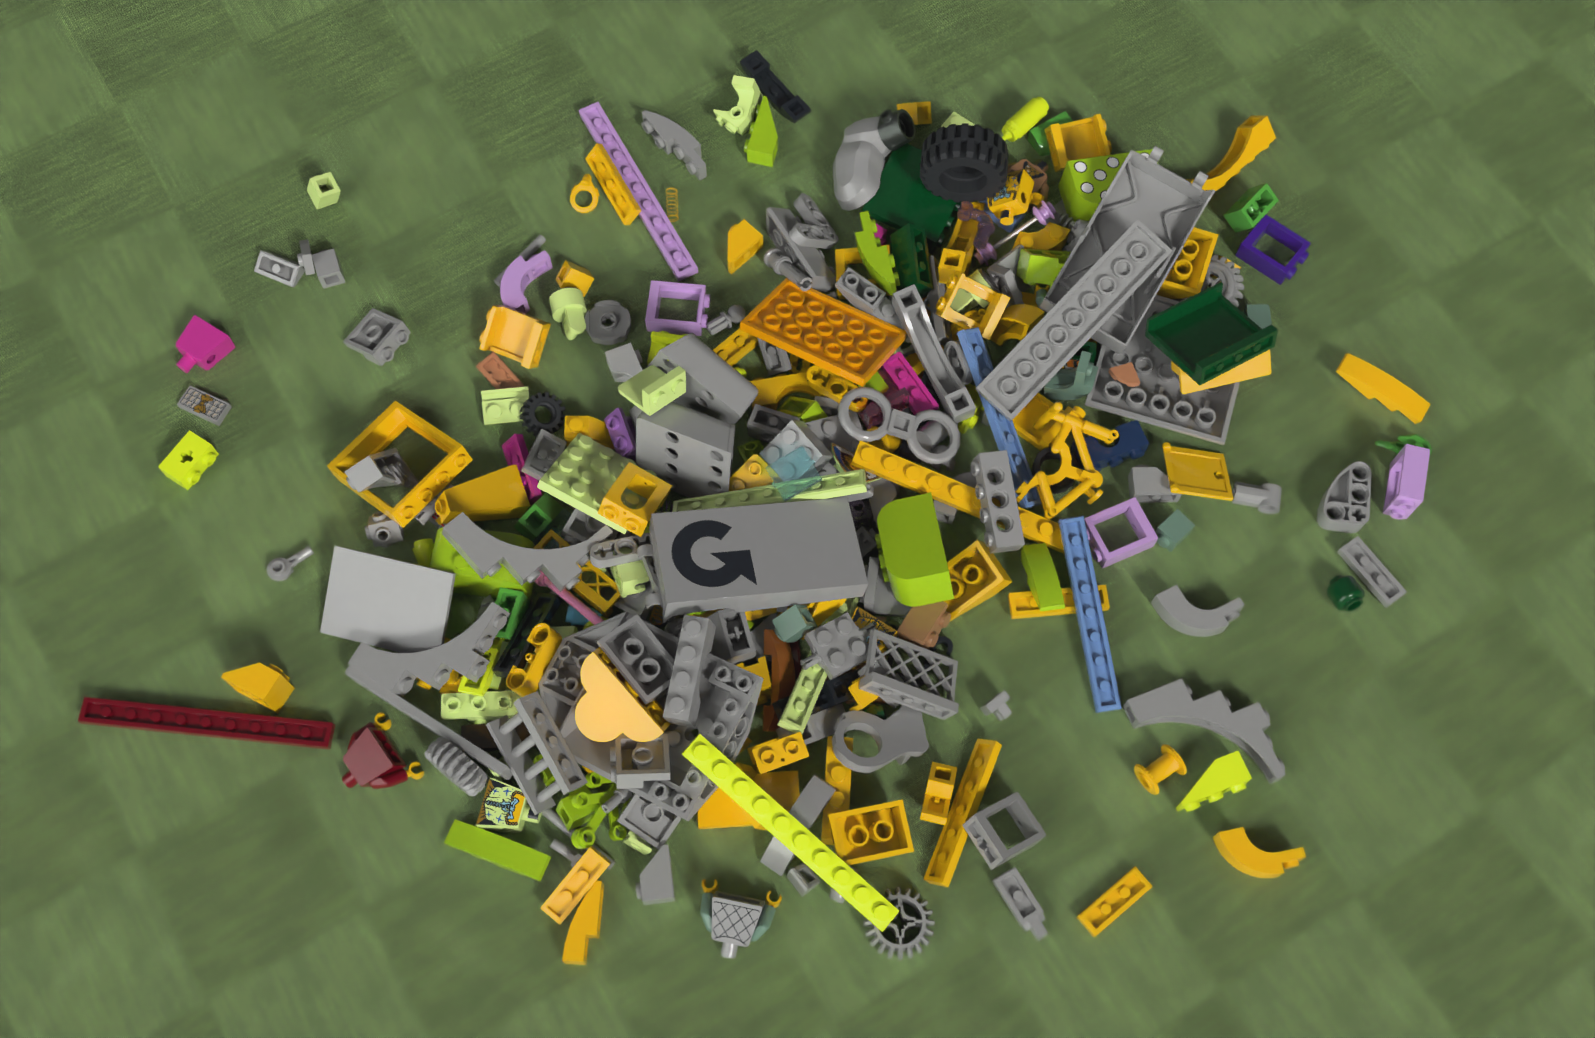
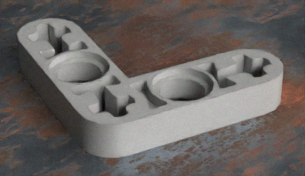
(817, 230)
(620, 558)

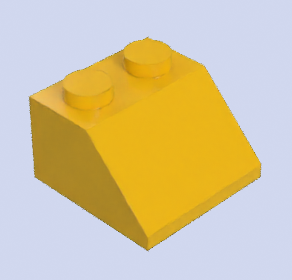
(261, 684)

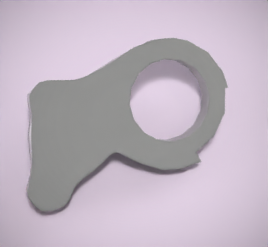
(896, 738)

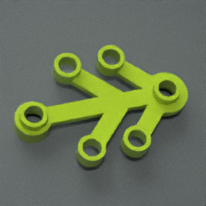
(578, 835)

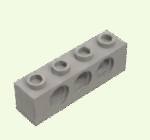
(998, 465)

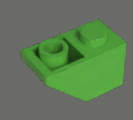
(538, 517)

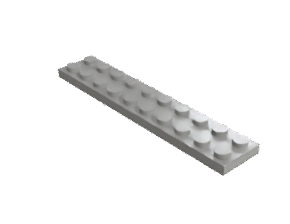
(1073, 320)

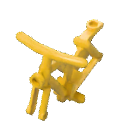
(1089, 477)

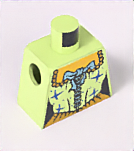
(504, 809)

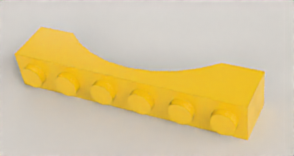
(1249, 140)

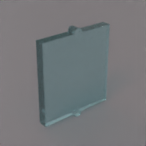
(793, 473)

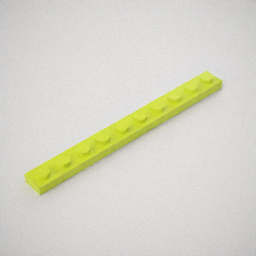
(790, 832)

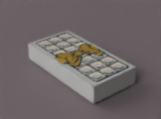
(204, 405)

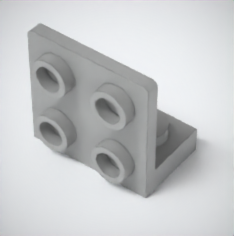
(1005, 278)

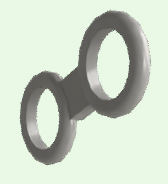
(899, 425)

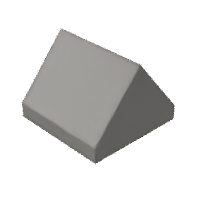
(803, 878)

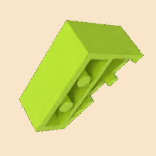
(1040, 265)

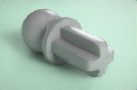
(735, 314)

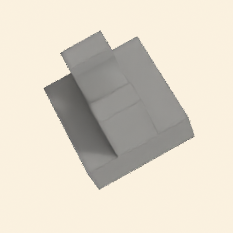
(997, 706)

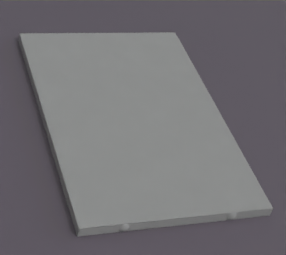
(386, 601)

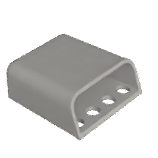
(710, 381)
(686, 449)

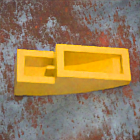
(584, 925)

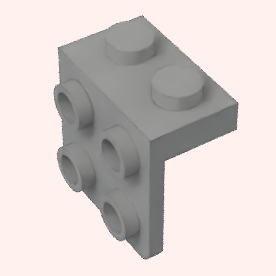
(878, 594)

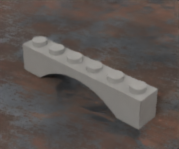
(942, 376)

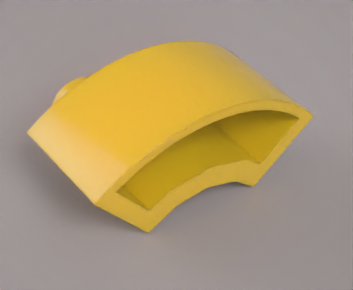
(1049, 238)
(1016, 322)

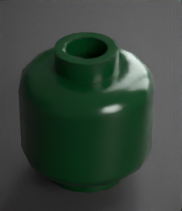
(1345, 593)

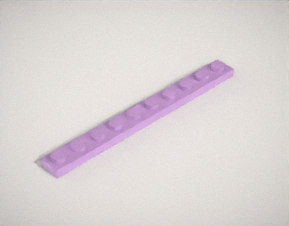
(652, 212)

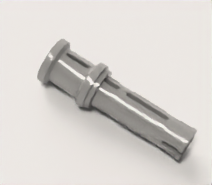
(783, 266)

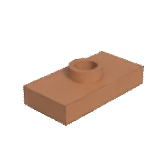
(498, 373)

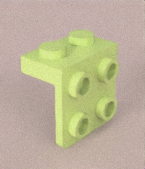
(653, 388)

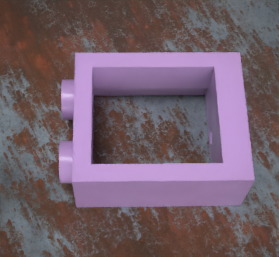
(676, 291)
(1406, 481)
(1139, 523)

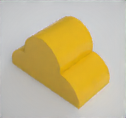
(613, 705)

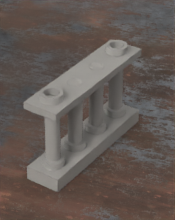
(551, 746)

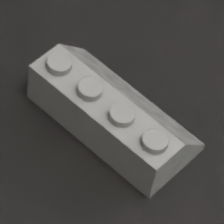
(806, 259)

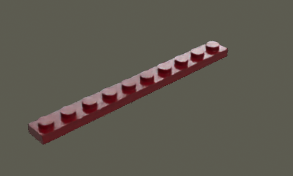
(207, 723)

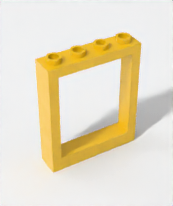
(379, 436)

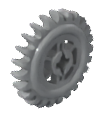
(1228, 276)

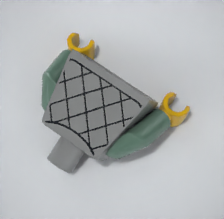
(735, 918)

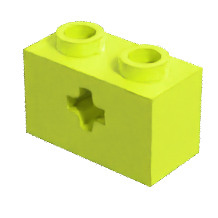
(188, 460)

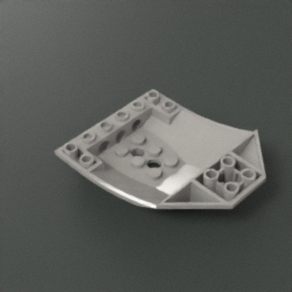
(724, 716)

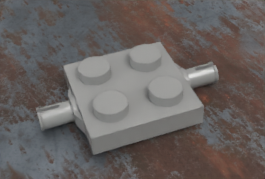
(837, 646)

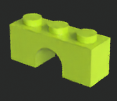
(568, 813)

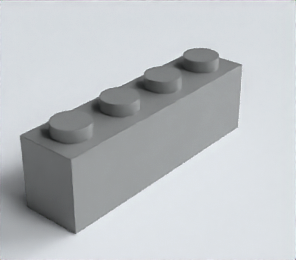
(381, 470)

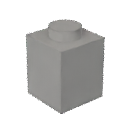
(328, 268)

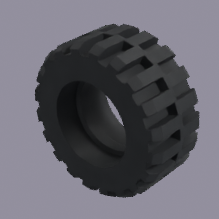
(964, 163)

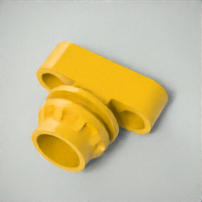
(546, 643)

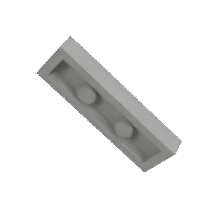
(1372, 572)

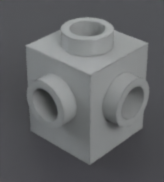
(383, 530)

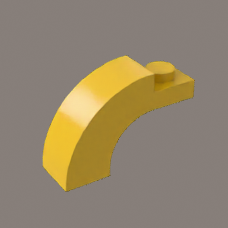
(1252, 861)

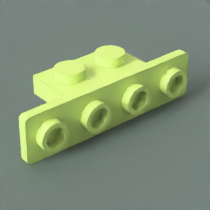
(479, 708)

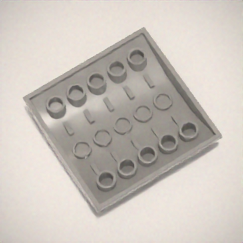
(1158, 396)

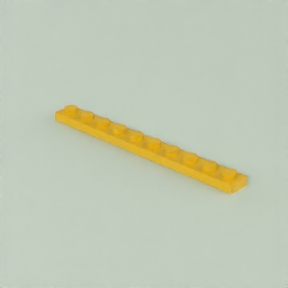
(948, 491)

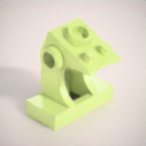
(749, 97)

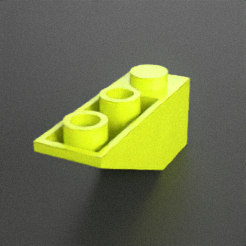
(1220, 777)

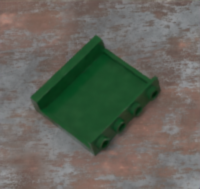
(906, 200)
(1208, 335)

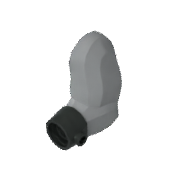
(863, 155)

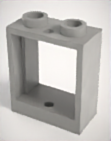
(993, 849)

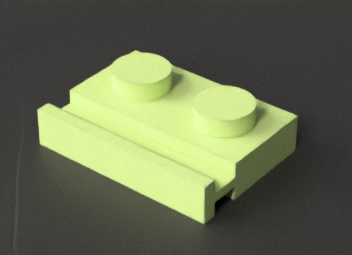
(503, 405)

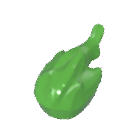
(1412, 439)

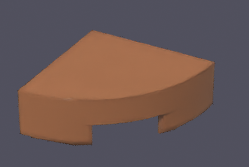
(1125, 374)

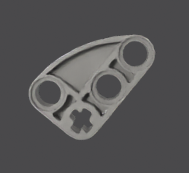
(1338, 500)

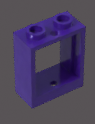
(1263, 262)

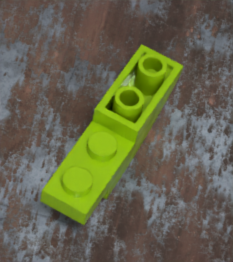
(876, 257)

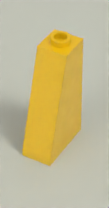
(485, 498)

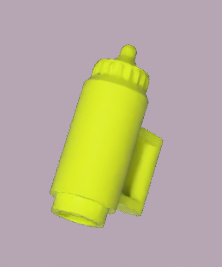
(1025, 119)

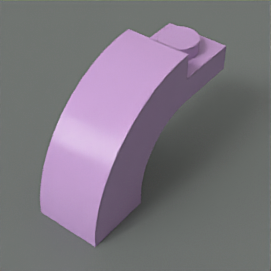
(518, 277)

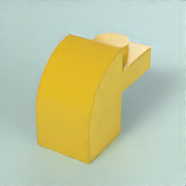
(938, 793)

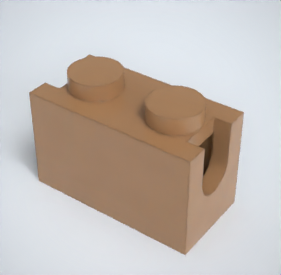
(924, 624)

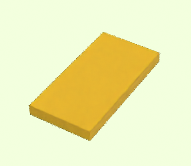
(723, 812)

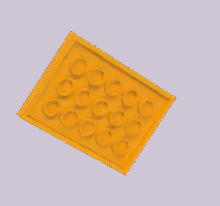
(824, 331)

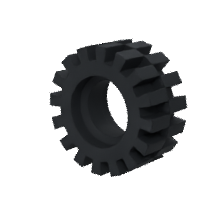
(551, 404)

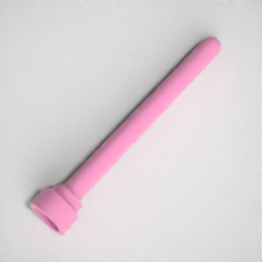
(578, 605)

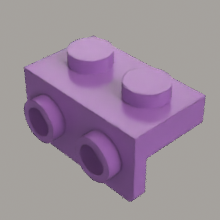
(622, 433)

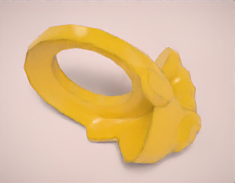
(585, 185)

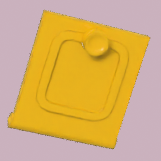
(1193, 472)

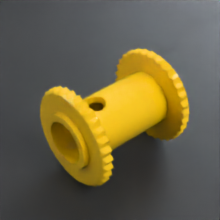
(1160, 769)

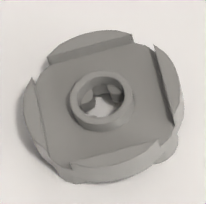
(608, 334)

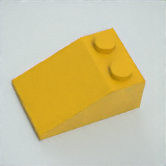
(974, 578)
(871, 832)

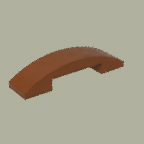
(782, 675)

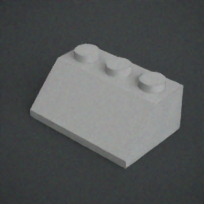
(639, 658)

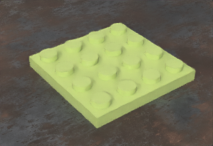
(585, 475)

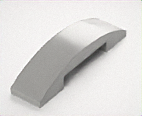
(806, 811)

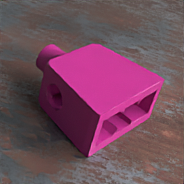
(202, 345)

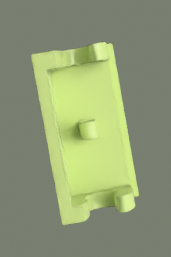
(629, 575)

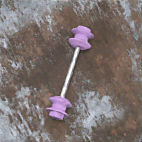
(1041, 214)

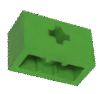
(1251, 207)

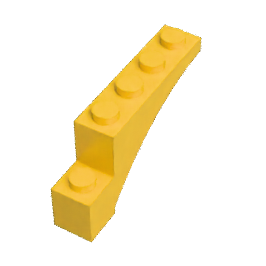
(960, 249)

